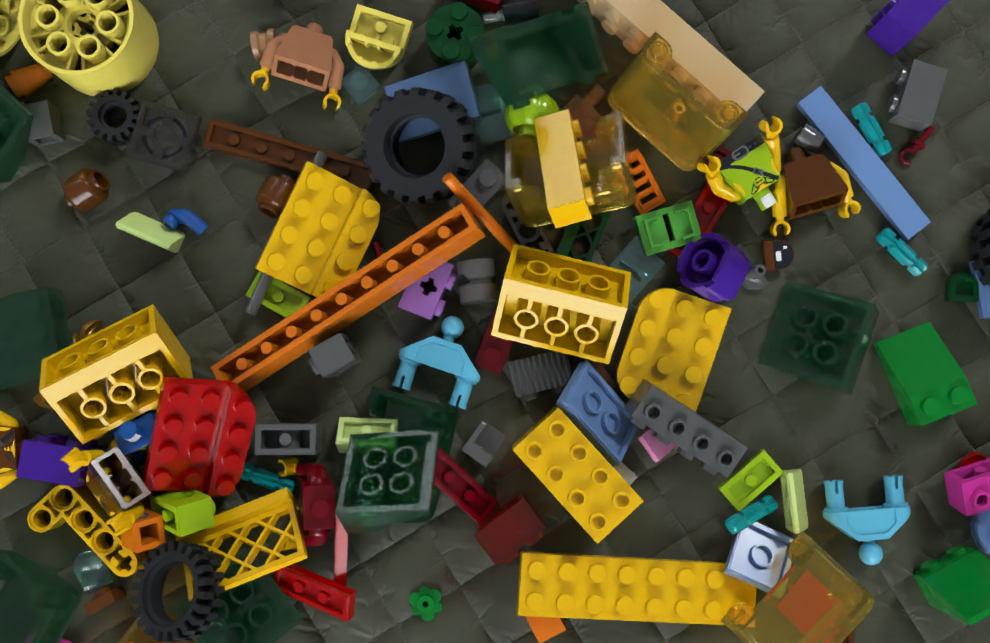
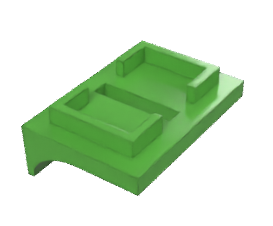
(654, 232)

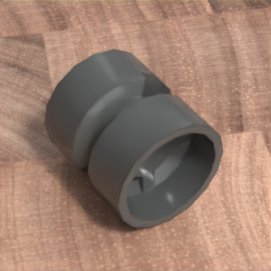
(477, 281)

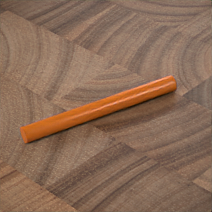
(478, 210)

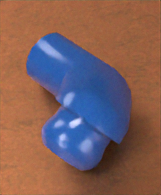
(184, 217)

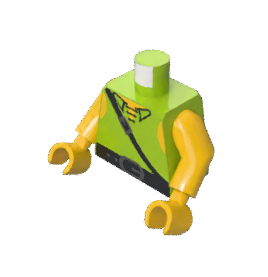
(748, 169)

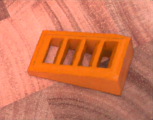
(642, 167)

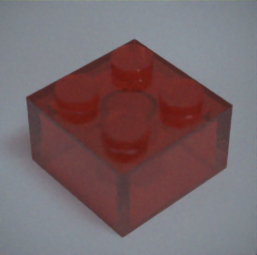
(510, 529)

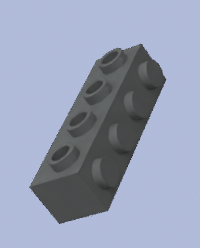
(685, 428)

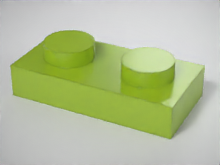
(281, 297)
(750, 480)

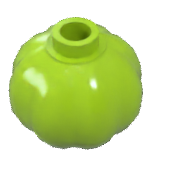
(524, 117)

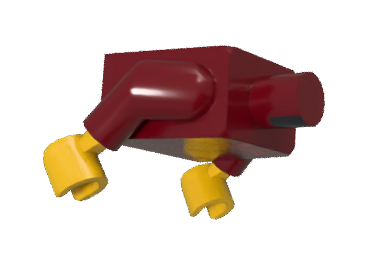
(316, 501)

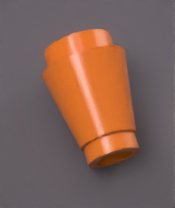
(28, 79)

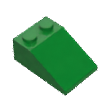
(924, 375)
(957, 584)

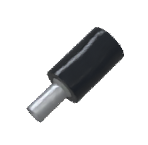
(514, 12)

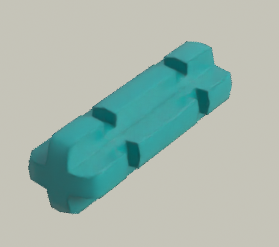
(871, 129)
(901, 252)
(266, 478)
(751, 514)

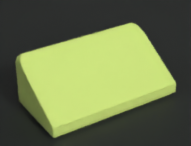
(151, 231)
(355, 425)
(794, 500)

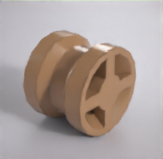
(259, 42)

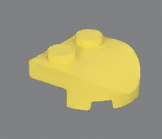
(377, 38)

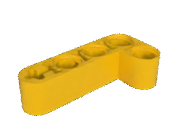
(93, 534)

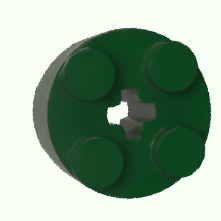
(446, 23)

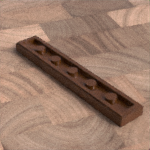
(280, 152)

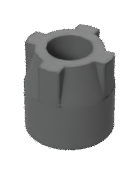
(808, 139)

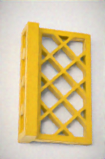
(242, 520)

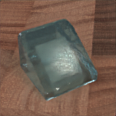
(91, 570)

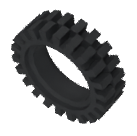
(150, 589)

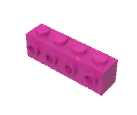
(969, 488)

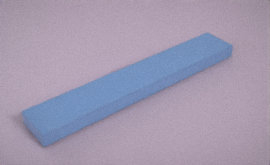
(863, 163)

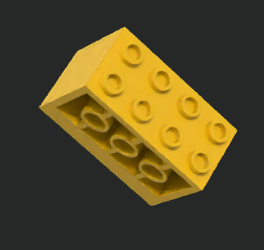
(562, 304)
(113, 374)
(577, 474)

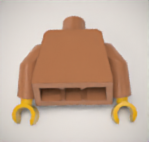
(304, 58)

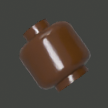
(86, 189)
(274, 195)

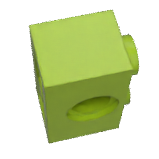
(184, 511)

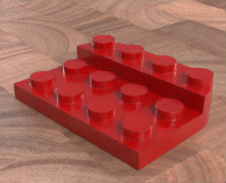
(199, 436)

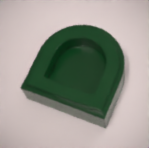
(962, 288)

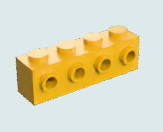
(563, 169)

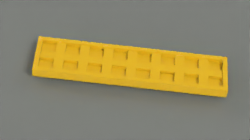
(627, 588)

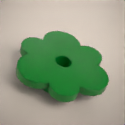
(432, 597)

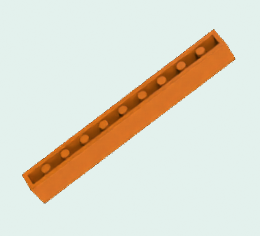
(351, 298)

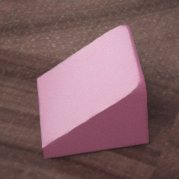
(653, 446)

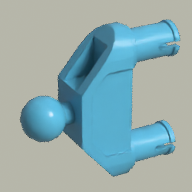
(442, 355)
(867, 522)

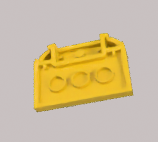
(320, 232)
(672, 345)

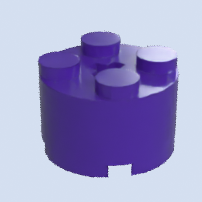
(713, 267)

